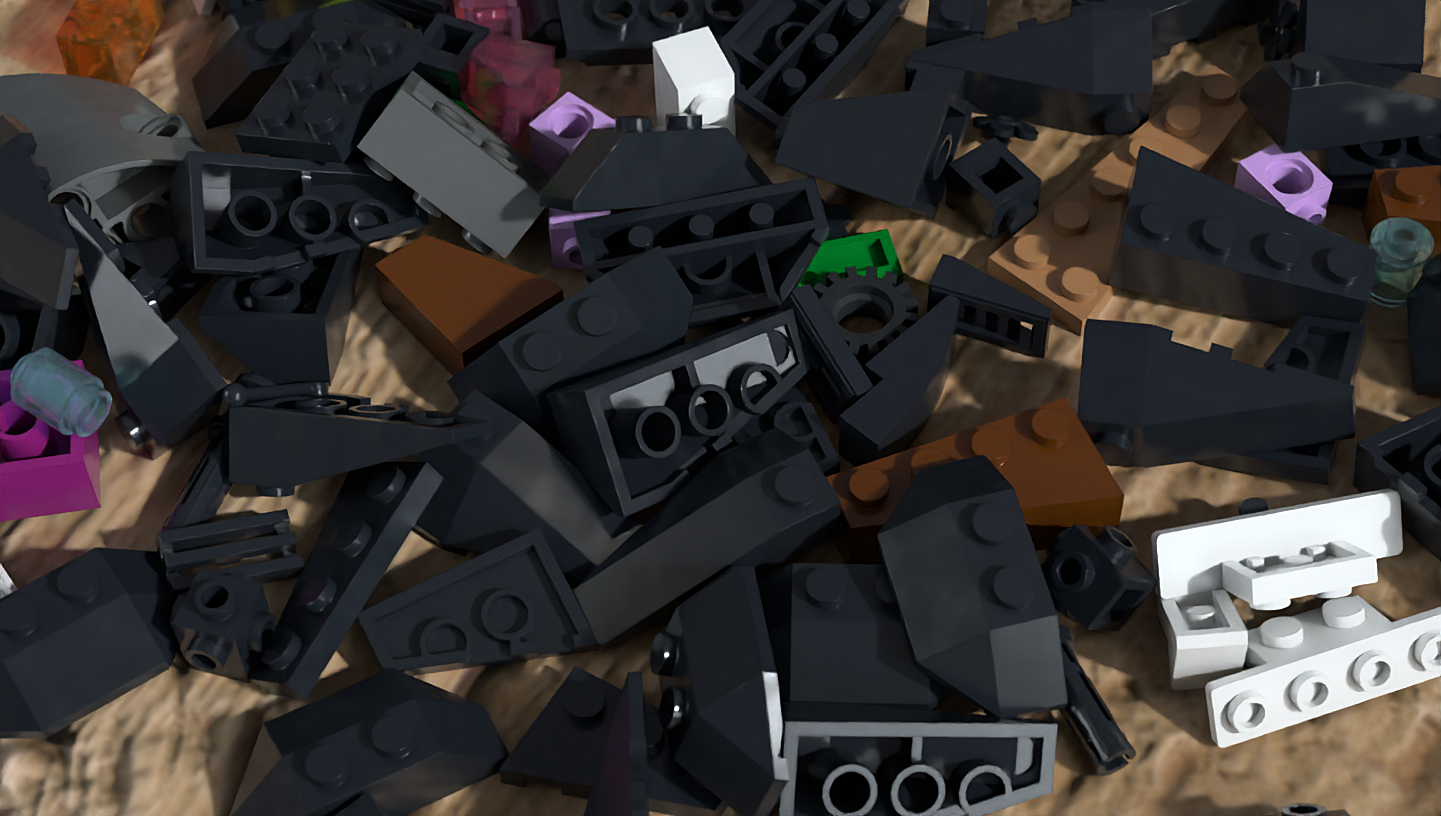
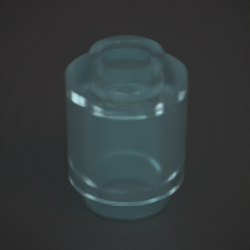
(1402, 252)
(59, 393)

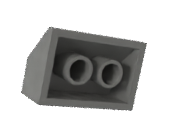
(455, 166)

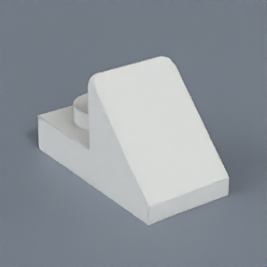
(1203, 638)

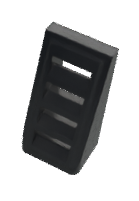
(991, 308)

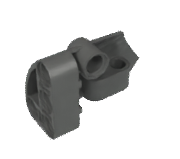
(102, 148)

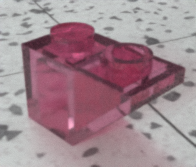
(511, 83)

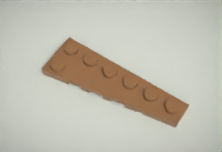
(1070, 245)

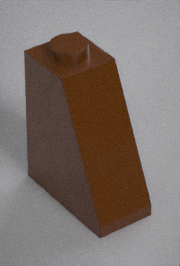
(459, 299)

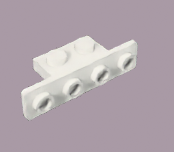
(1282, 551)
(1321, 665)

